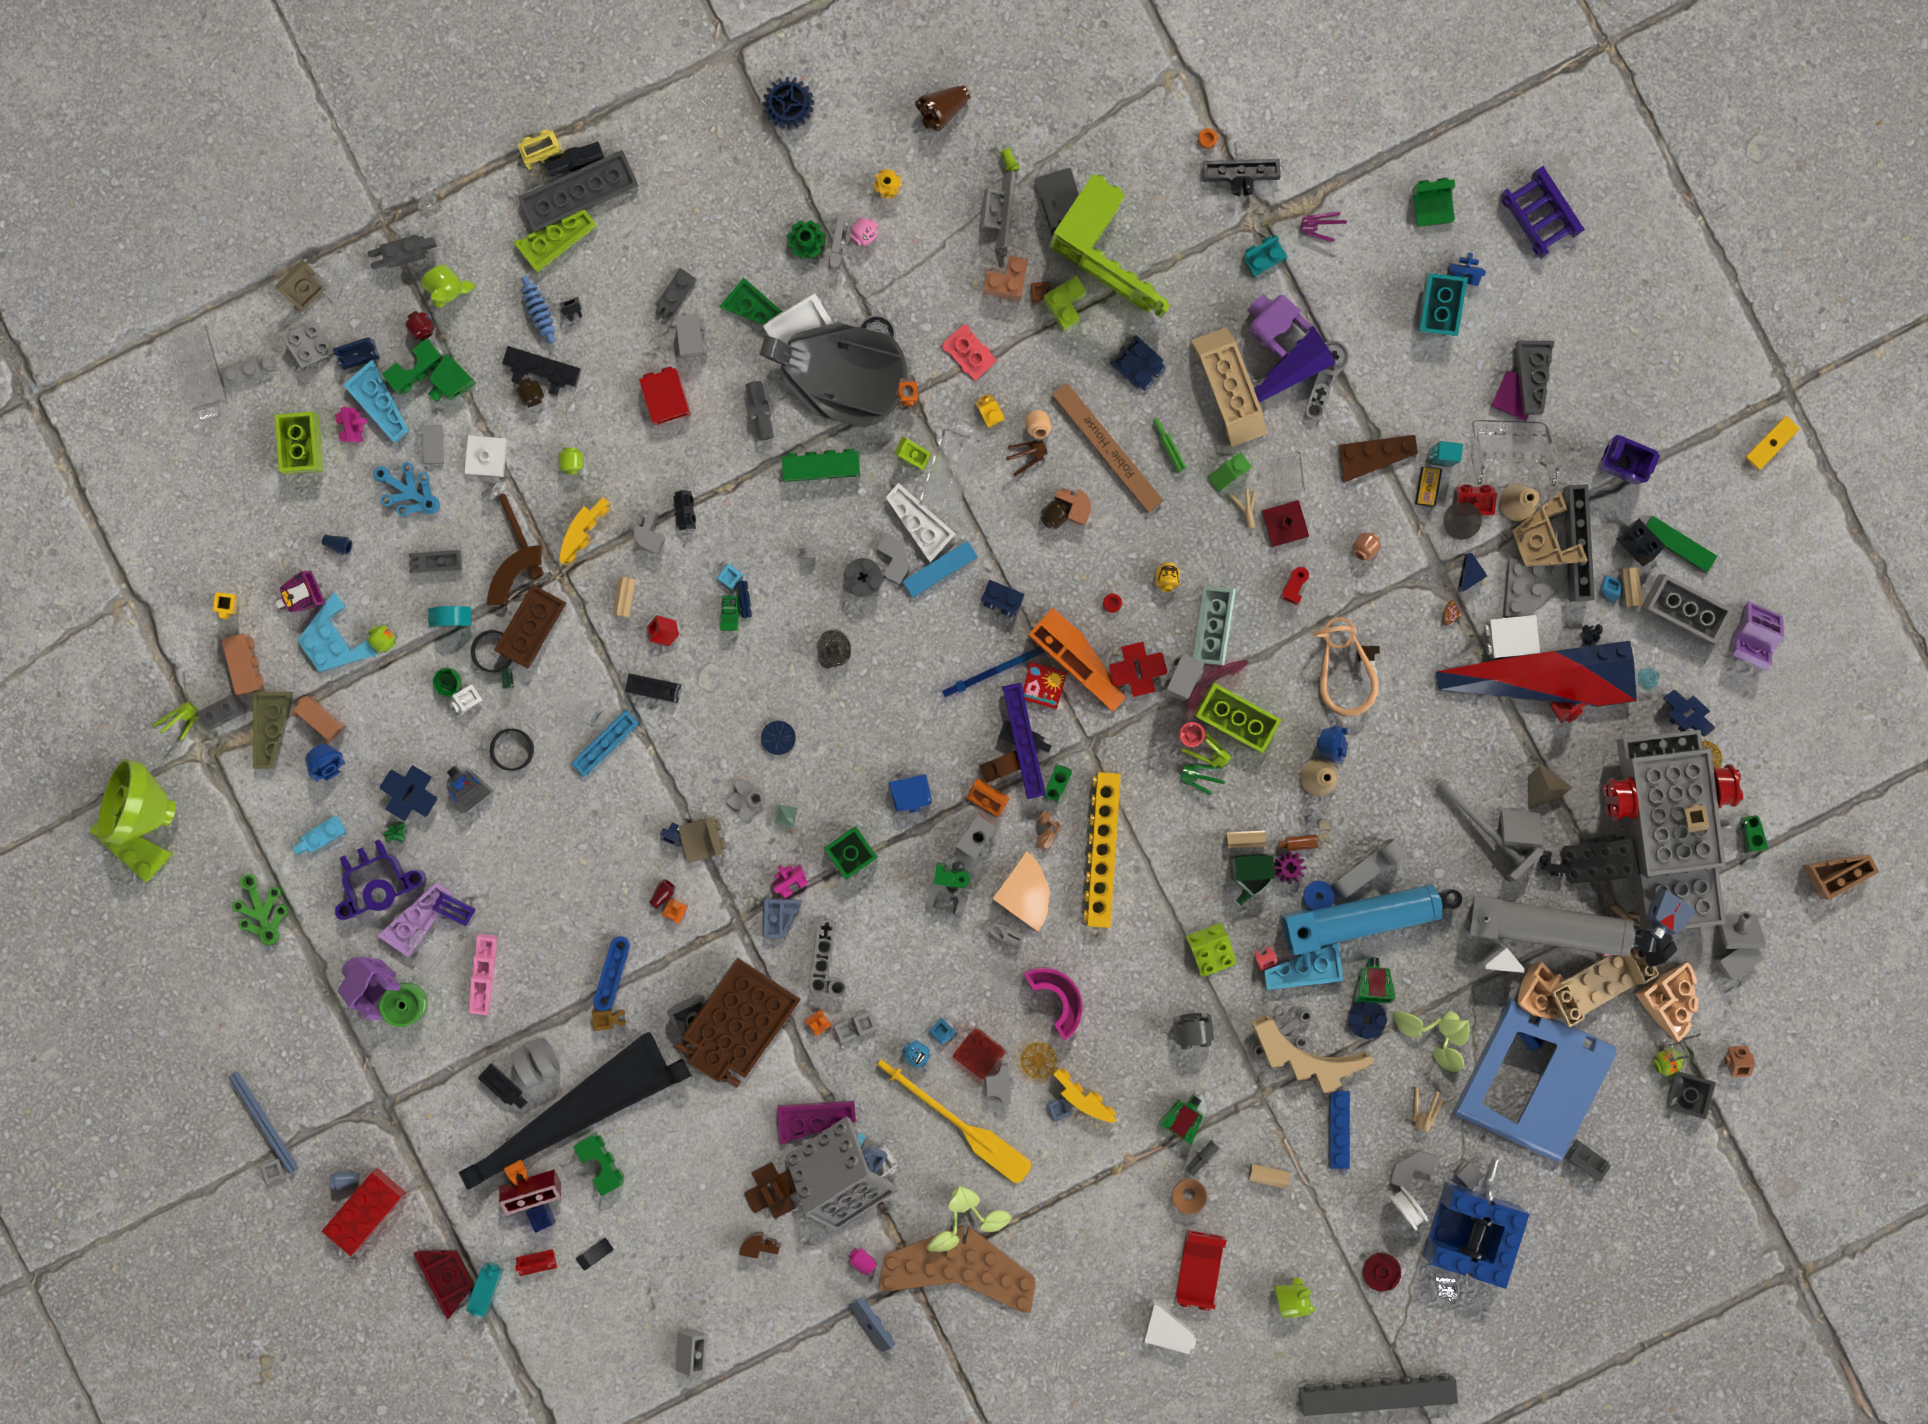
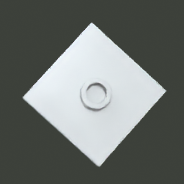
(485, 456)

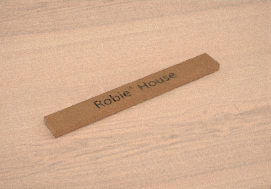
(1107, 447)

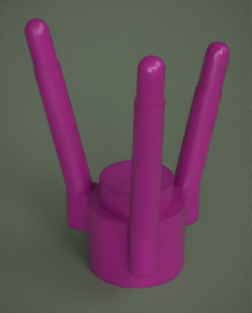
(1311, 223)

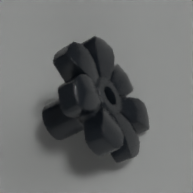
(1591, 633)

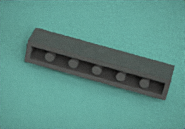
(1579, 532)

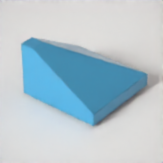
(1611, 588)
(942, 1031)

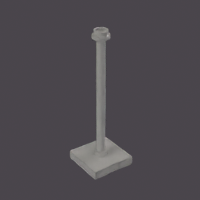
(1521, 862)

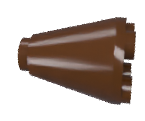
(941, 106)

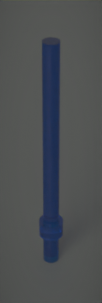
(961, 686)

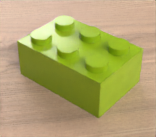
(299, 443)

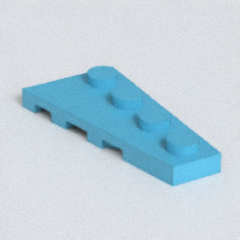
(373, 395)

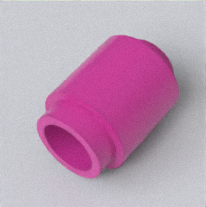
(862, 1261)

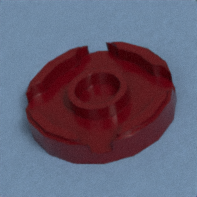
(1381, 1272)

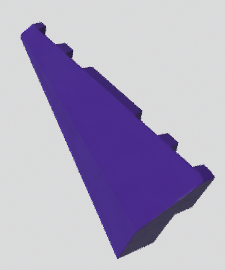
(1305, 360)

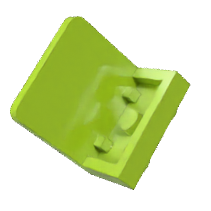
(1211, 949)

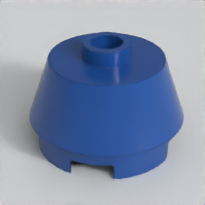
(1333, 743)
(323, 762)

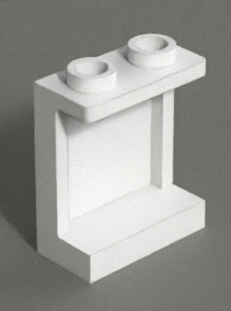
(1512, 636)

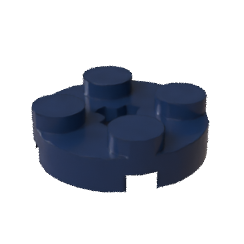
(1366, 1030)

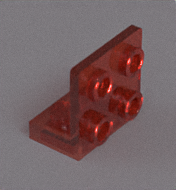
(979, 1052)

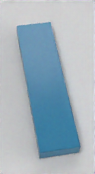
(940, 569)
(605, 743)

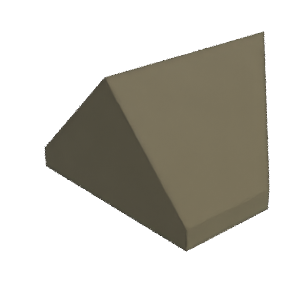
(1545, 787)

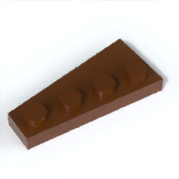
(1367, 456)

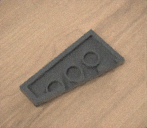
(1533, 372)

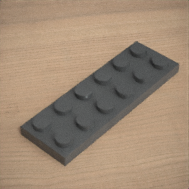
(578, 191)

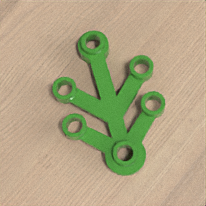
(260, 912)

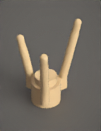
(1425, 1120)

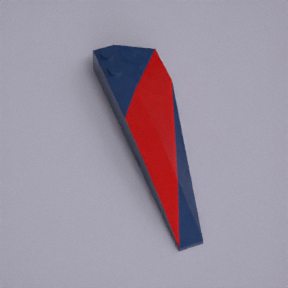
(1586, 674)

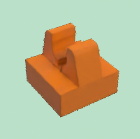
(675, 910)
(818, 1022)
(516, 1170)

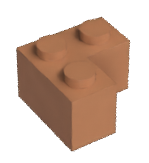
(1009, 284)

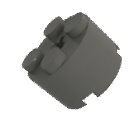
(866, 567)
(1193, 1030)

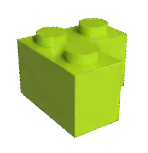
(1060, 302)

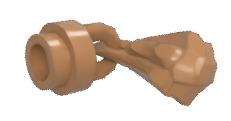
(1046, 838)

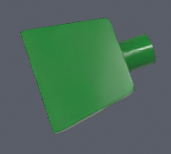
(449, 380)

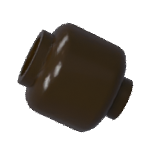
(529, 393)
(1054, 514)

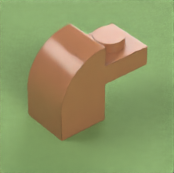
(1080, 505)

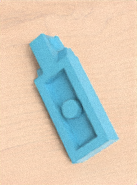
(320, 836)

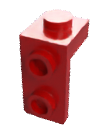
(1567, 711)

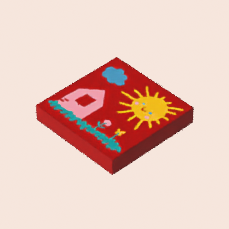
(1044, 685)

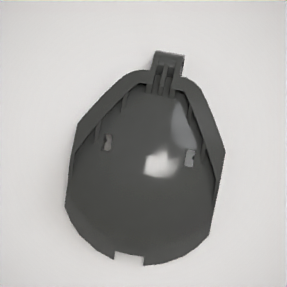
(860, 378)

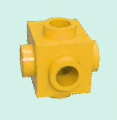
(887, 190)

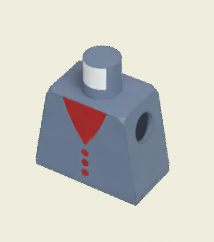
(1668, 914)

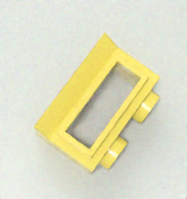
(539, 147)

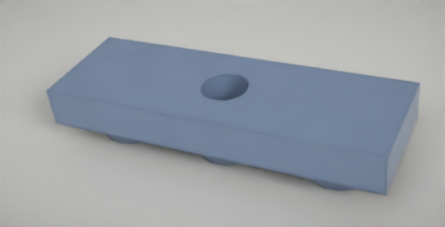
(872, 1324)

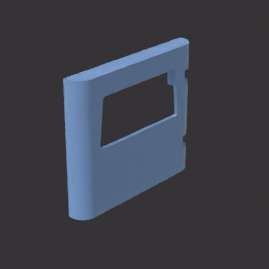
(1560, 1094)

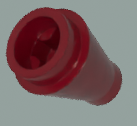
(662, 892)

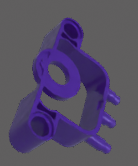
(352, 904)

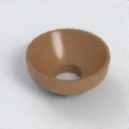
(1192, 1205)

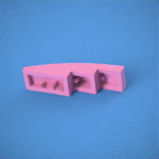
(483, 974)

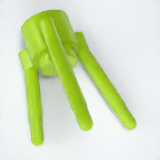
(185, 711)
(1219, 756)

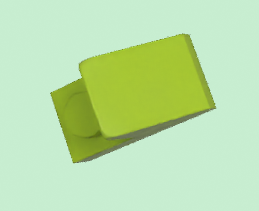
(912, 453)

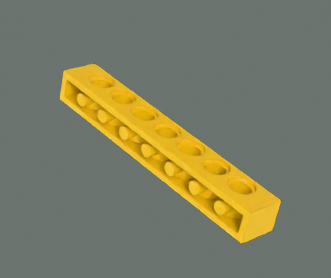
(1102, 918)

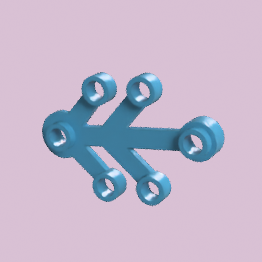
(409, 491)

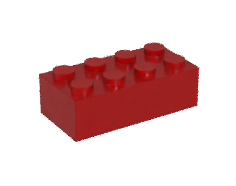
(363, 1212)

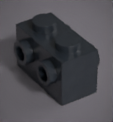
(1642, 545)

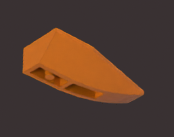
(1076, 656)

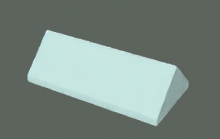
(1214, 625)

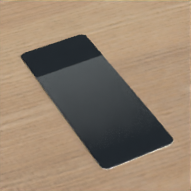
(594, 1254)

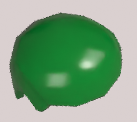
(447, 681)

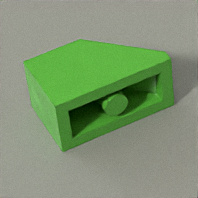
(1229, 471)

